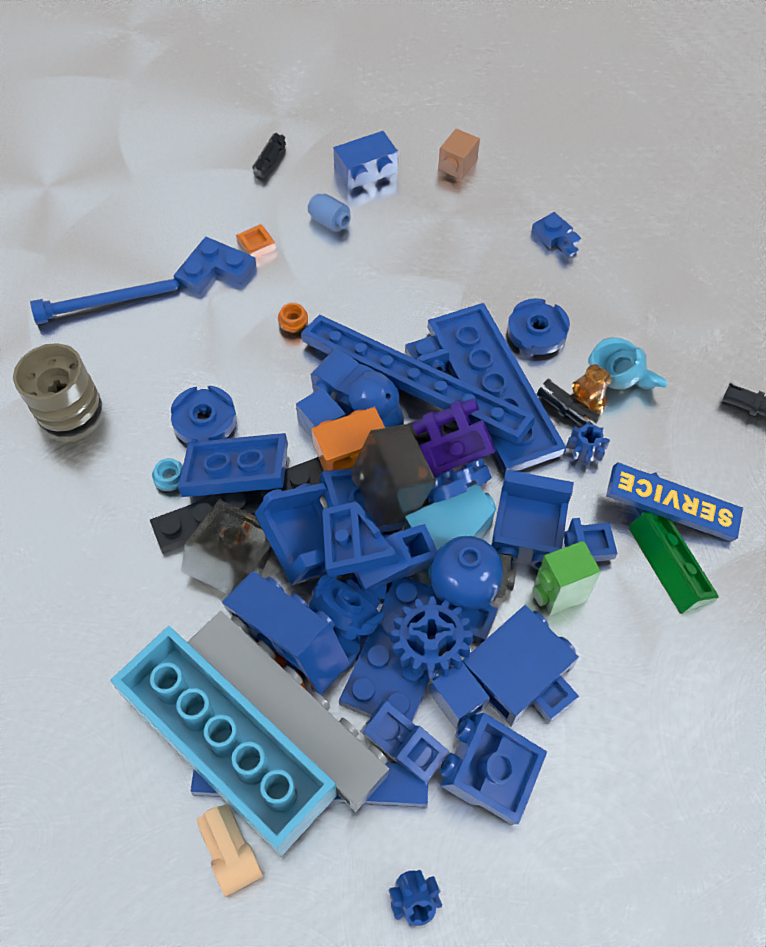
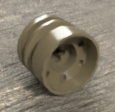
(56, 387)

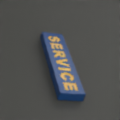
(674, 502)

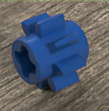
(587, 443)
(415, 898)

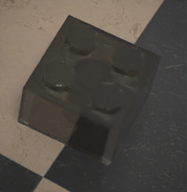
(392, 474)

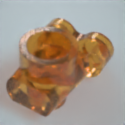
(592, 388)

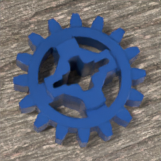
(425, 620)

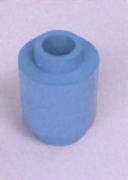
(329, 212)

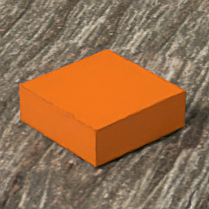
(256, 241)

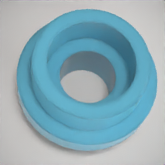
(164, 468)

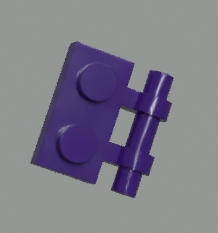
(456, 447)

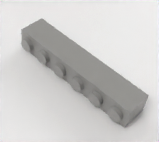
(292, 709)

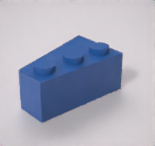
(289, 629)

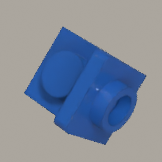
(429, 352)

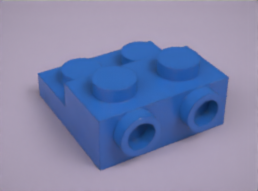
(492, 767)

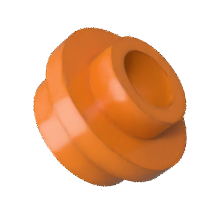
(292, 311)

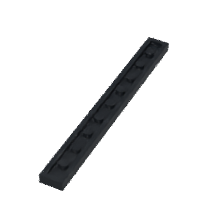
(177, 526)

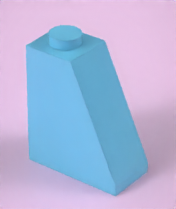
(459, 516)

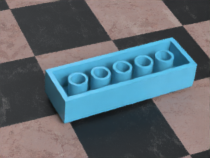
(226, 739)

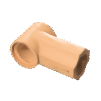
(232, 857)

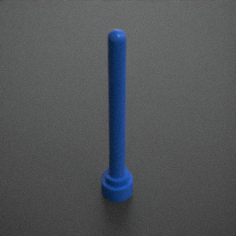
(45, 310)

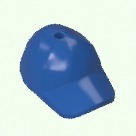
(377, 391)

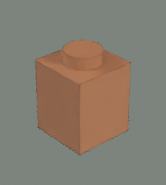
(458, 153)

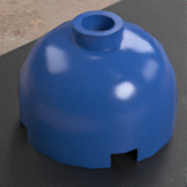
(466, 573)

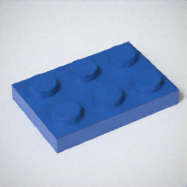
(234, 465)

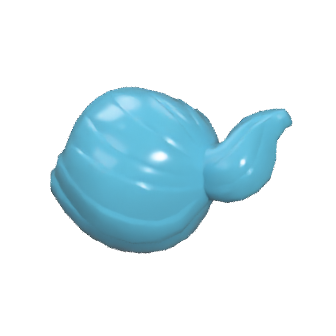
(625, 364)

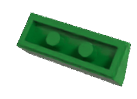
(673, 562)

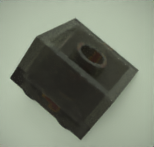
(226, 548)

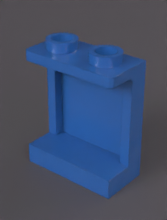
(531, 516)
(295, 530)
(520, 663)

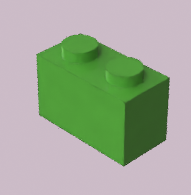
(566, 578)

